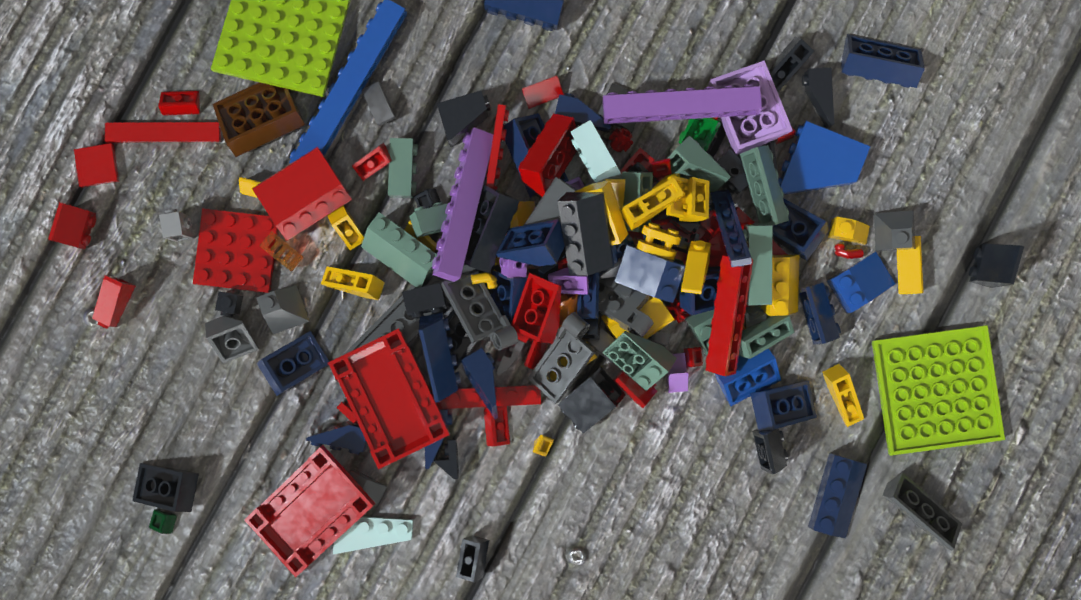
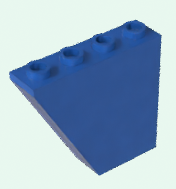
(821, 160)

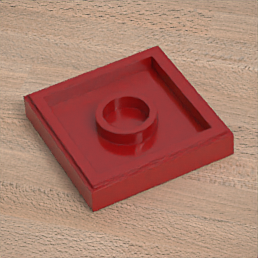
(96, 165)

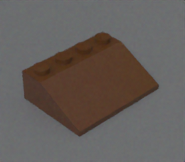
(257, 116)

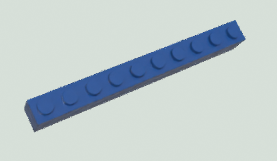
(351, 79)

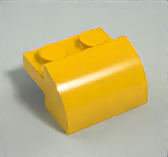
(694, 203)

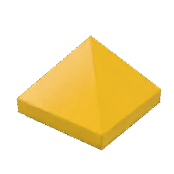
(542, 445)

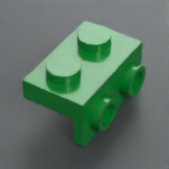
(701, 130)

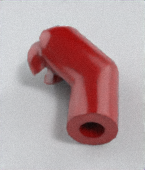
(849, 254)

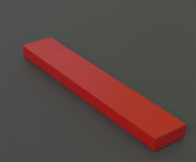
(162, 132)

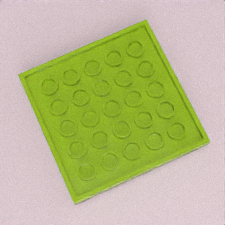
(281, 42)
(938, 390)

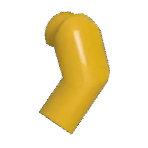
(485, 278)

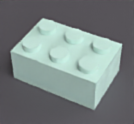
(594, 153)

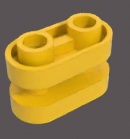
(669, 237)

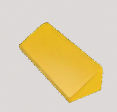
(910, 269)

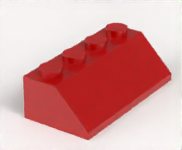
(549, 154)

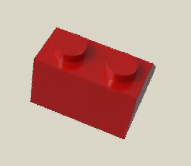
(72, 226)
(634, 390)

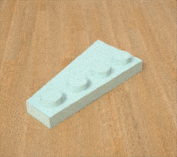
(374, 532)

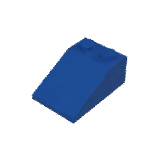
(861, 282)

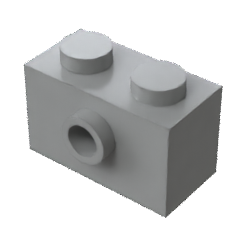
(176, 225)

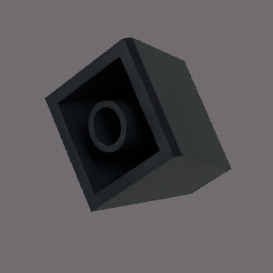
(463, 114)
(591, 400)

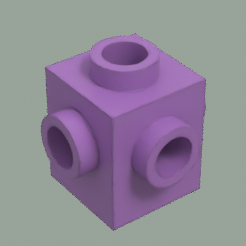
(513, 268)

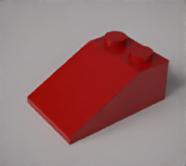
(538, 310)

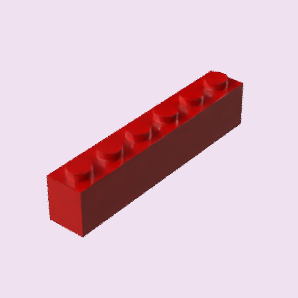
(728, 318)

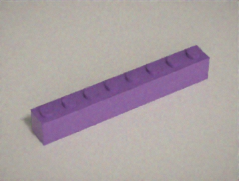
(681, 104)
(463, 205)

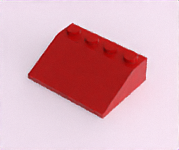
(302, 193)

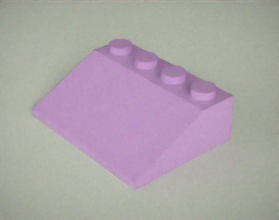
(754, 130)

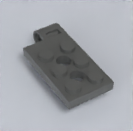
(626, 308)
(487, 323)
(567, 344)

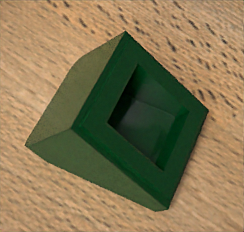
(162, 522)

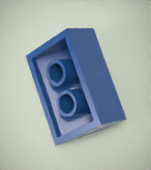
(750, 376)

